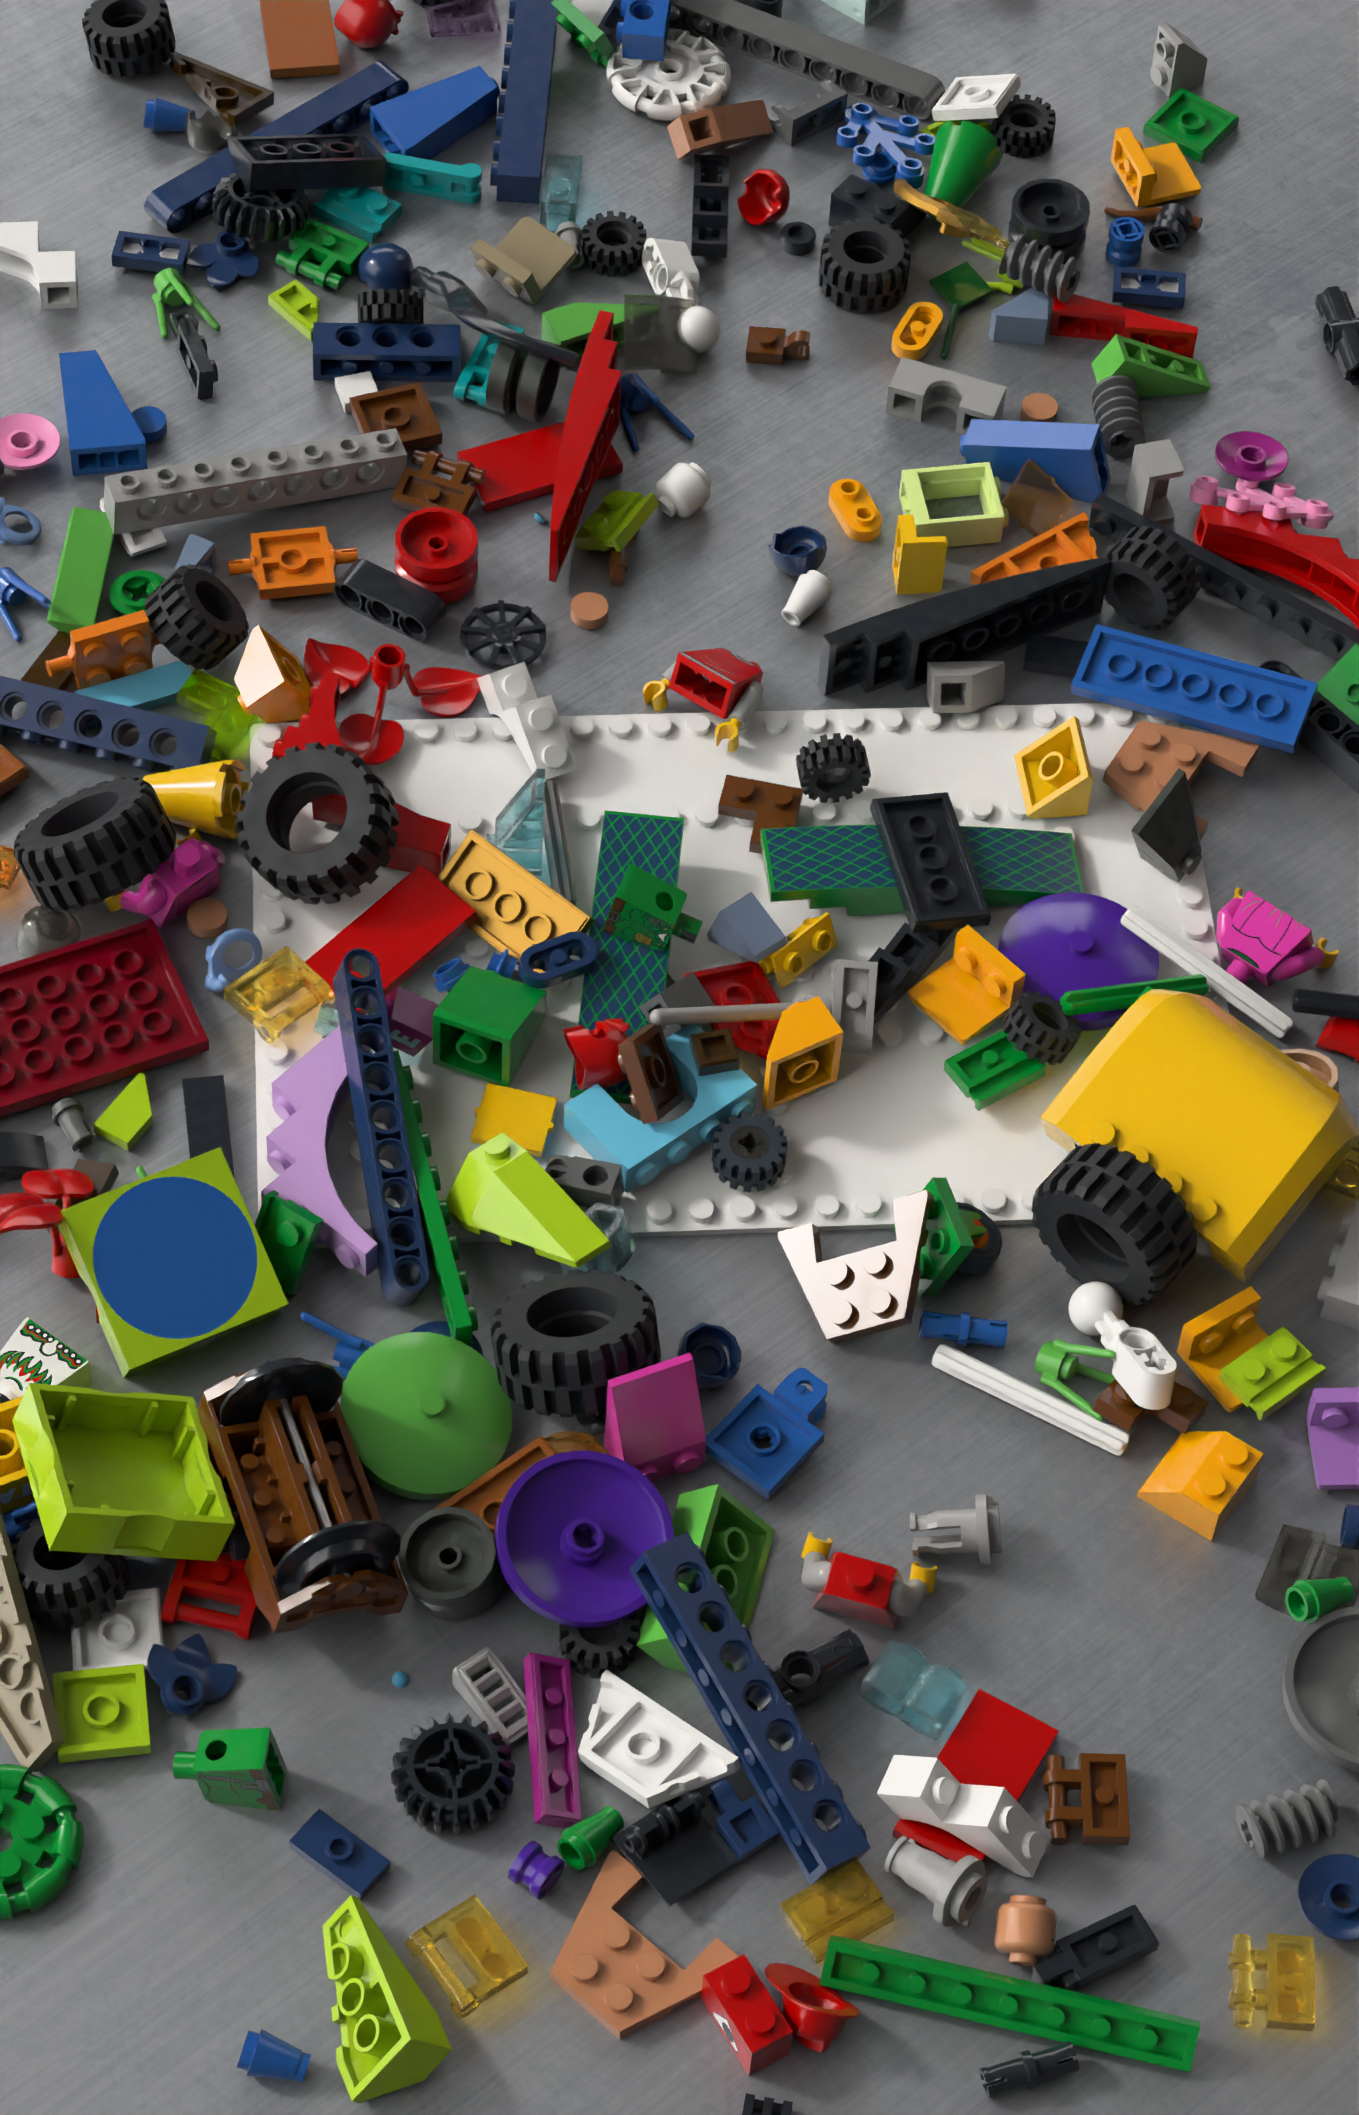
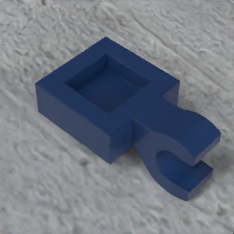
(741, 1824)

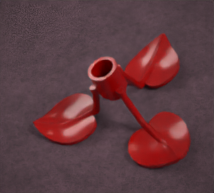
(374, 739)
(29, 1211)

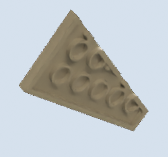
(26, 1702)

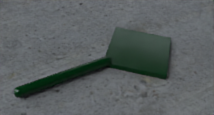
(958, 288)

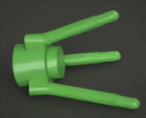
(174, 291)
(1057, 1363)

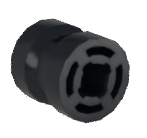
(1170, 228)

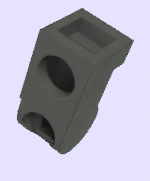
(587, 1179)

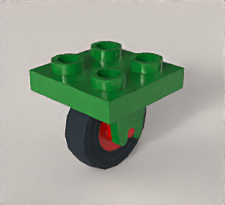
(957, 1239)

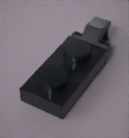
(193, 354)
(1097, 1950)

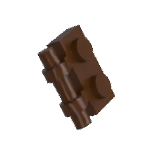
(425, 490)
(1103, 1799)

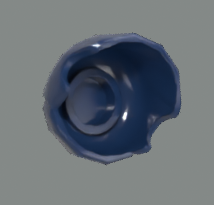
(385, 267)
(798, 550)
(713, 1352)

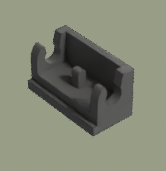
(811, 115)

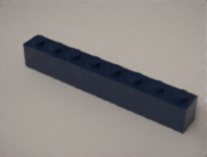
(525, 101)

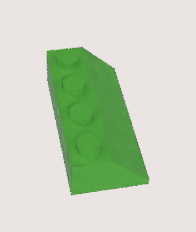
(735, 1553)

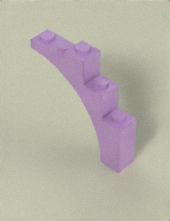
(308, 1101)

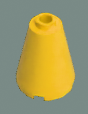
(203, 796)

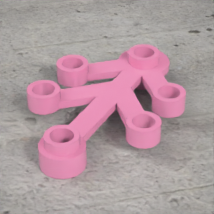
(1249, 497)

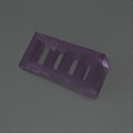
(482, 18)

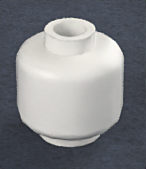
(683, 490)

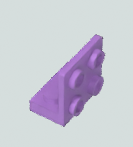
(1334, 1437)

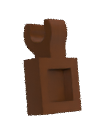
(771, 344)

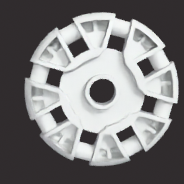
(698, 76)

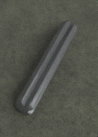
(556, 844)

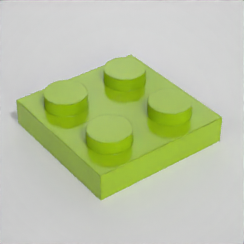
(102, 1712)

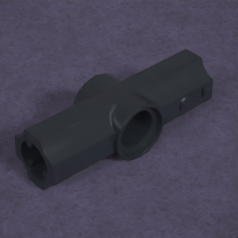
(1340, 330)
(824, 1664)

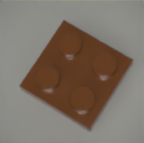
(398, 408)
(650, 1073)

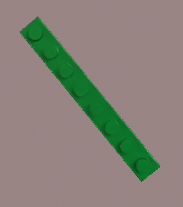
(435, 1217)
(1010, 2003)

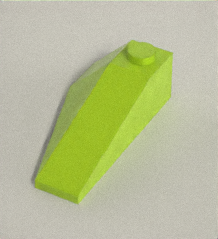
(515, 1198)
(384, 2018)

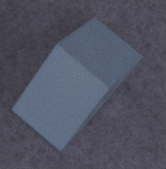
(1021, 319)
(747, 930)

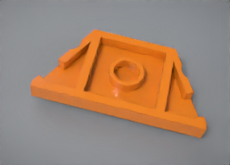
(1058, 546)

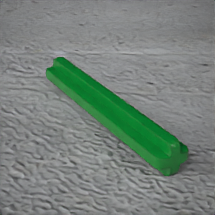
(1125, 995)

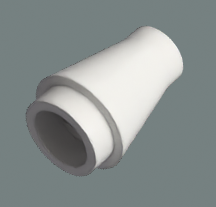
(807, 596)

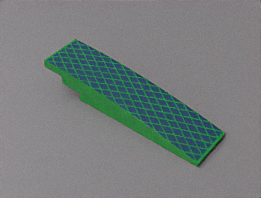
(852, 871)
(625, 971)

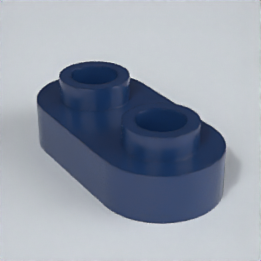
(554, 960)

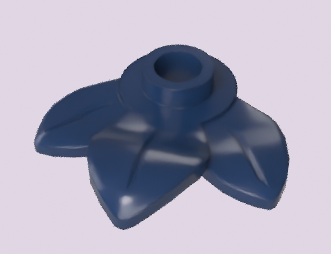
(224, 260)
(189, 1671)

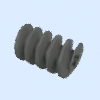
(1040, 269)
(1118, 414)
(1288, 1817)

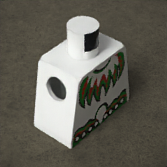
(38, 1358)

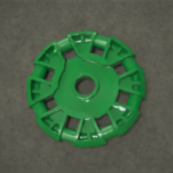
(31, 1843)

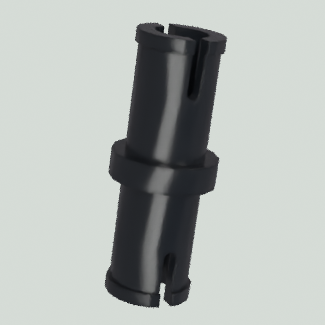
(1029, 2069)

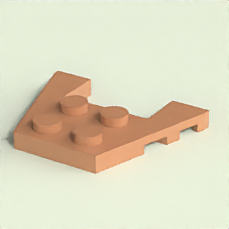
(1157, 751)
(617, 1969)

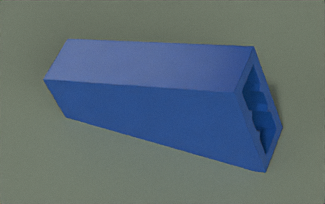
(435, 115)
(98, 421)
(1066, 451)

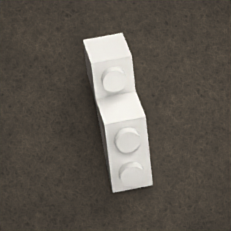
(49, 272)
(530, 719)
(977, 1814)

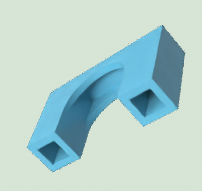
(648, 1148)

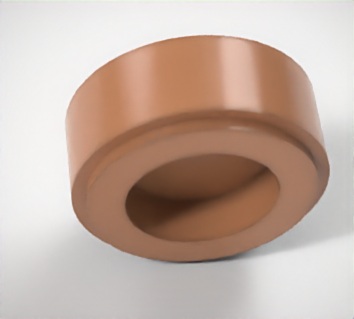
(1039, 408)
(589, 610)
(207, 918)

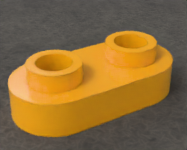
(917, 330)
(850, 505)

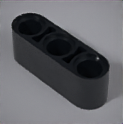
(390, 599)

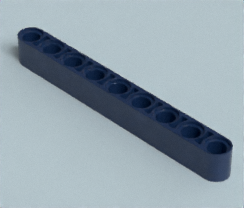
(334, 111)
(374, 1142)

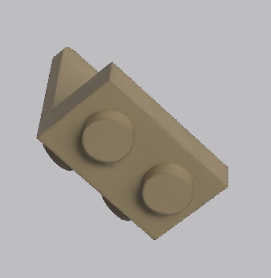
(525, 259)

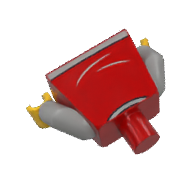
(715, 682)
(862, 1586)

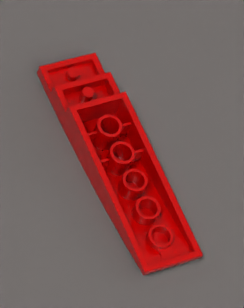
(585, 438)

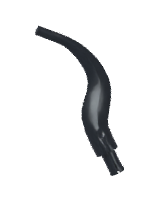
(456, 297)

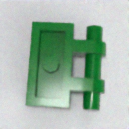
(583, 31)
(324, 244)

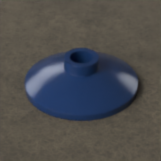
(1329, 1880)

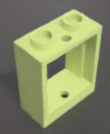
(951, 482)

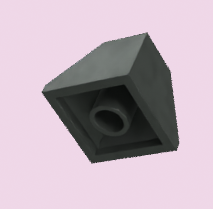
(1169, 830)

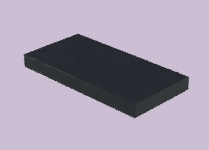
(930, 862)

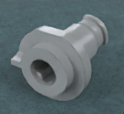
(978, 1528)
(950, 1885)

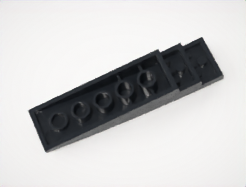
(960, 626)

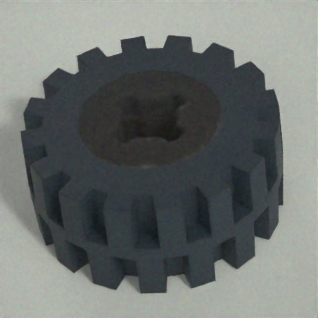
(734, 1156)

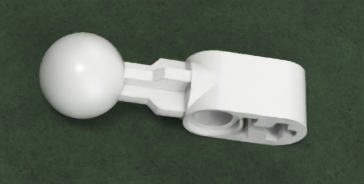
(676, 275)
(1140, 1360)

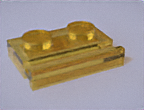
(838, 1905)

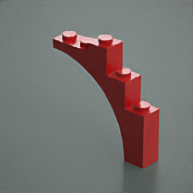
(1279, 549)
(419, 837)

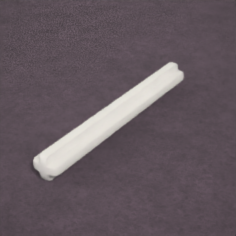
(1217, 978)
(1030, 1399)

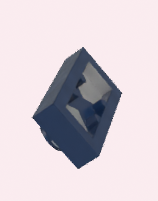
(150, 252)
(1148, 287)

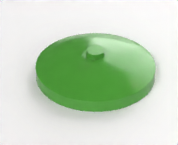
(425, 1415)

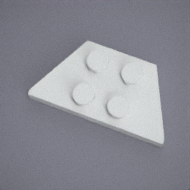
(648, 1747)

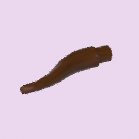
(1148, 214)
(619, 563)

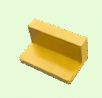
(917, 561)

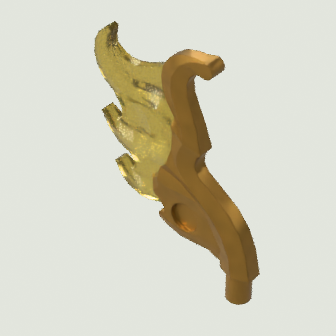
(953, 220)

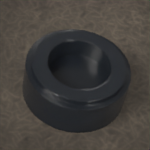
(797, 238)

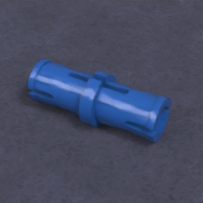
(963, 1329)

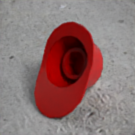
(809, 2008)

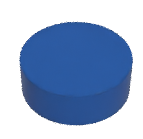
(151, 422)

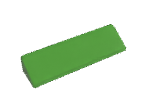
(81, 570)

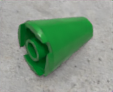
(961, 162)

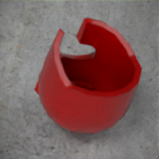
(367, 21)
(597, 1052)

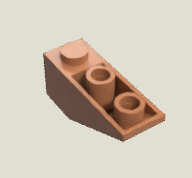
(718, 127)

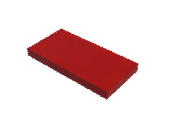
(523, 466)
(400, 930)
(987, 1748)

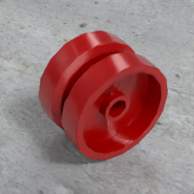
(438, 552)

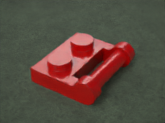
(216, 1581)

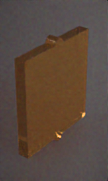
(1036, 500)

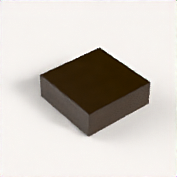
(714, 1052)

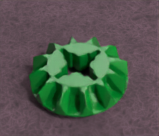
(132, 584)

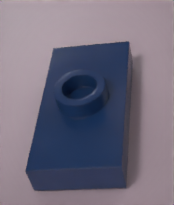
(339, 1854)

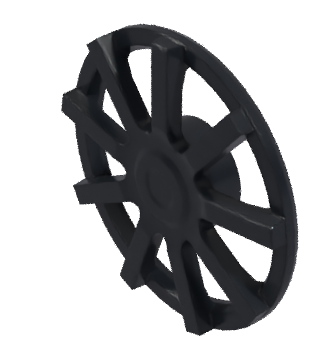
(502, 636)

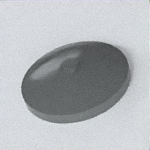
(1323, 1687)

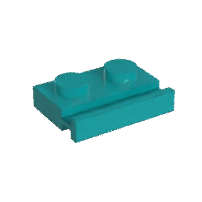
(358, 211)

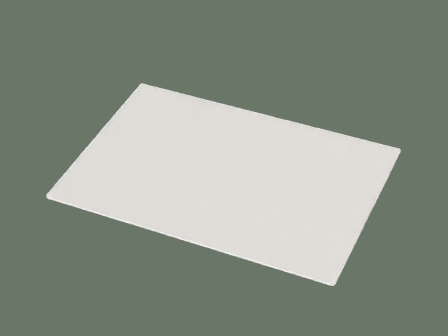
(891, 1111)

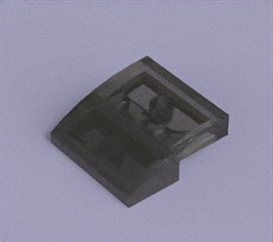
(655, 335)
(1305, 1556)

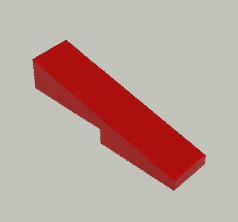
(1102, 321)

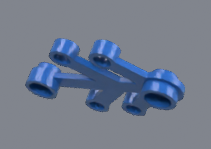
(864, 119)

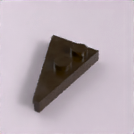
(226, 94)

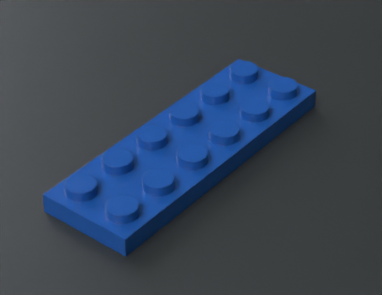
(1194, 688)

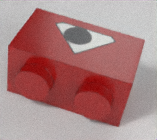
(746, 2015)

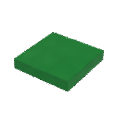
(1191, 124)

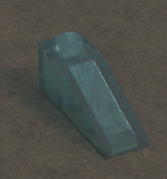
(560, 190)
(521, 825)

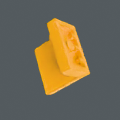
(1152, 172)
(969, 988)
(1220, 1338)

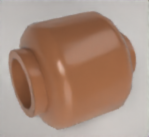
(1025, 1929)

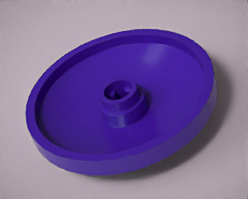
(1076, 945)
(575, 1532)

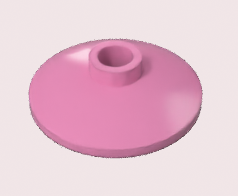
(27, 441)

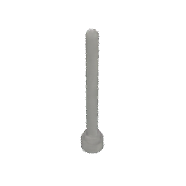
(728, 1013)

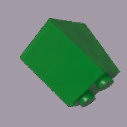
(487, 1026)

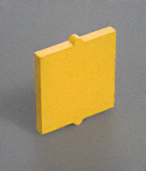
(518, 1114)

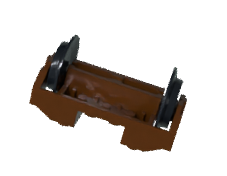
(306, 1551)

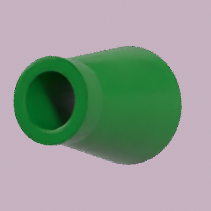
(1316, 1597)
(587, 1840)

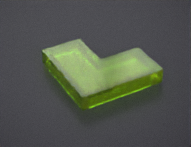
(221, 707)

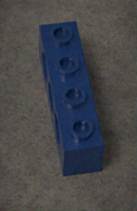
(387, 351)

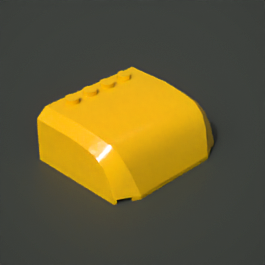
(1214, 1114)

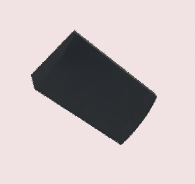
(307, 161)

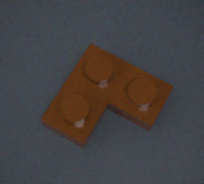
(762, 802)
(1120, 1409)

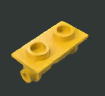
(804, 949)

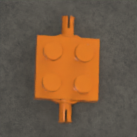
(292, 562)
(108, 650)

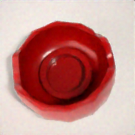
(765, 197)

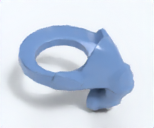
(13, 537)
(221, 975)

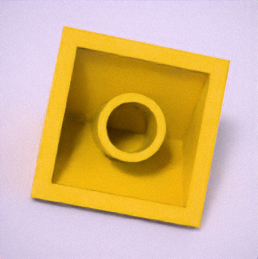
(1056, 773)

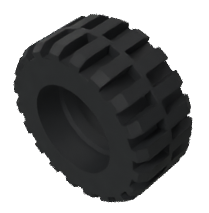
(285, 790)
(95, 844)
(1114, 1222)
(571, 1336)

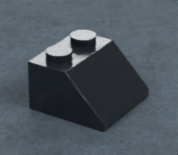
(866, 200)

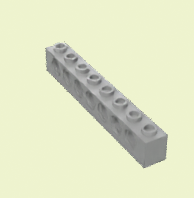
(253, 481)

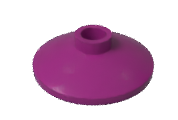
(1251, 456)

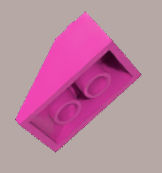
(656, 1419)

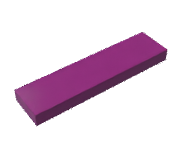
(552, 1741)

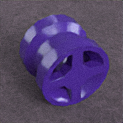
(536, 1870)

